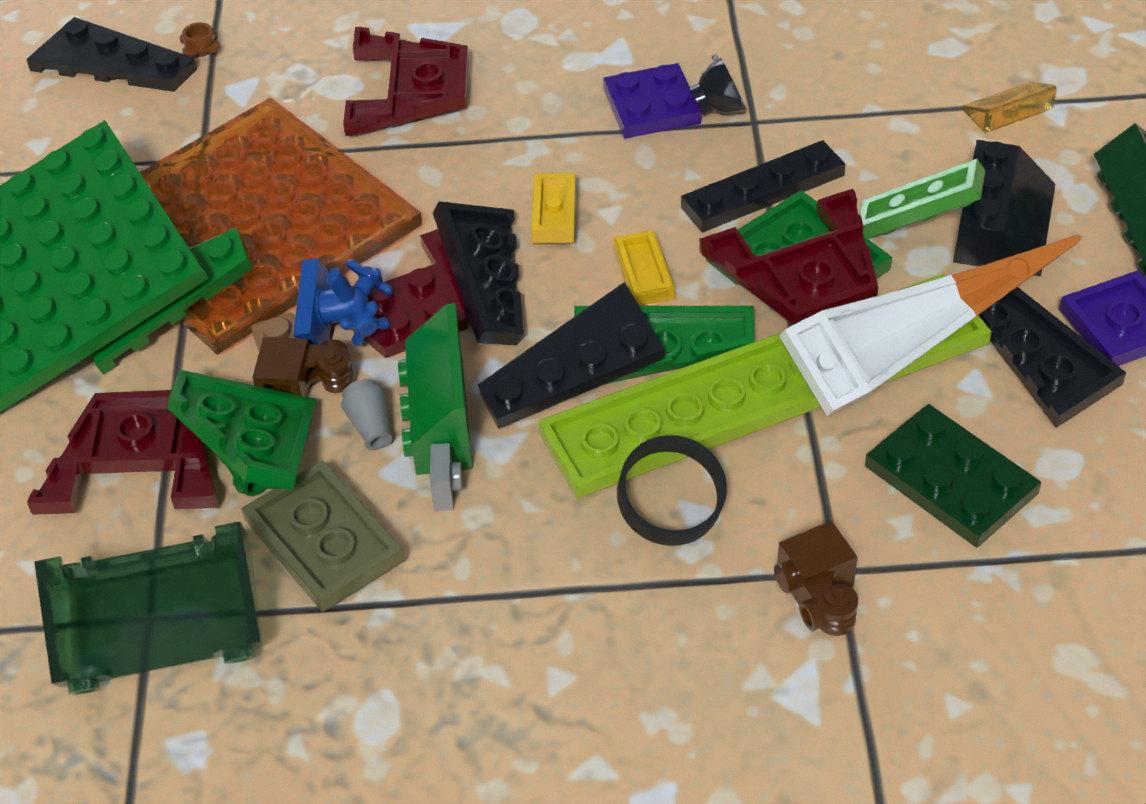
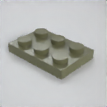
(323, 536)

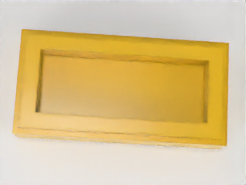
(644, 267)

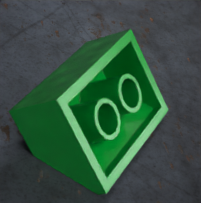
(435, 391)

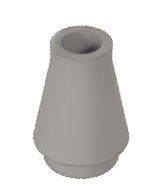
(367, 410)

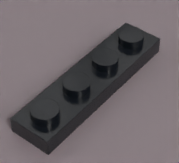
(762, 186)

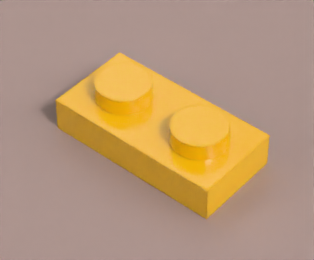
(553, 208)

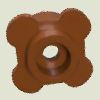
(199, 40)

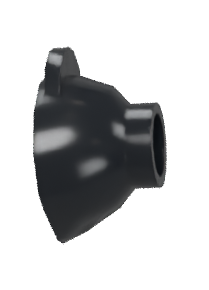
(717, 90)

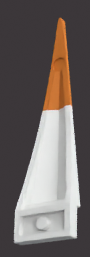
(869, 341)

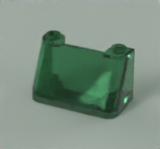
(149, 609)

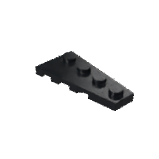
(111, 56)
(483, 265)
(582, 354)
(1049, 357)

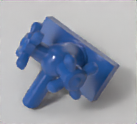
(330, 299)

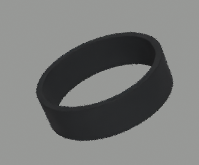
(686, 447)

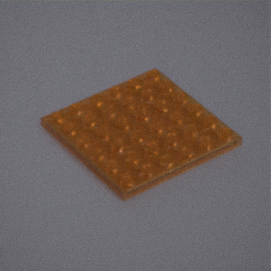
(289, 201)

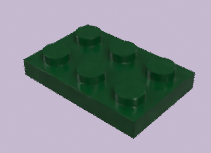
(953, 475)

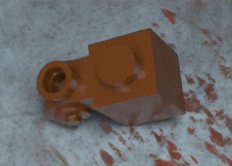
(295, 364)
(820, 575)

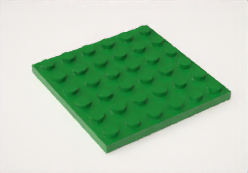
(81, 259)

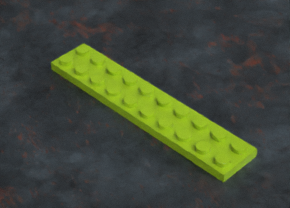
(700, 402)

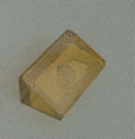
(1011, 105)

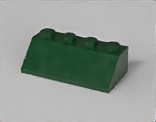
(1124, 175)

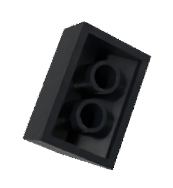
(1012, 207)

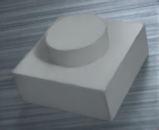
(444, 477)

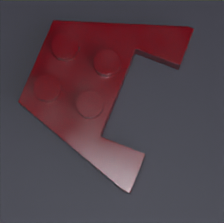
(422, 83)
(808, 274)
(416, 299)
(127, 435)

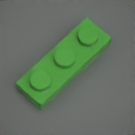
(922, 199)

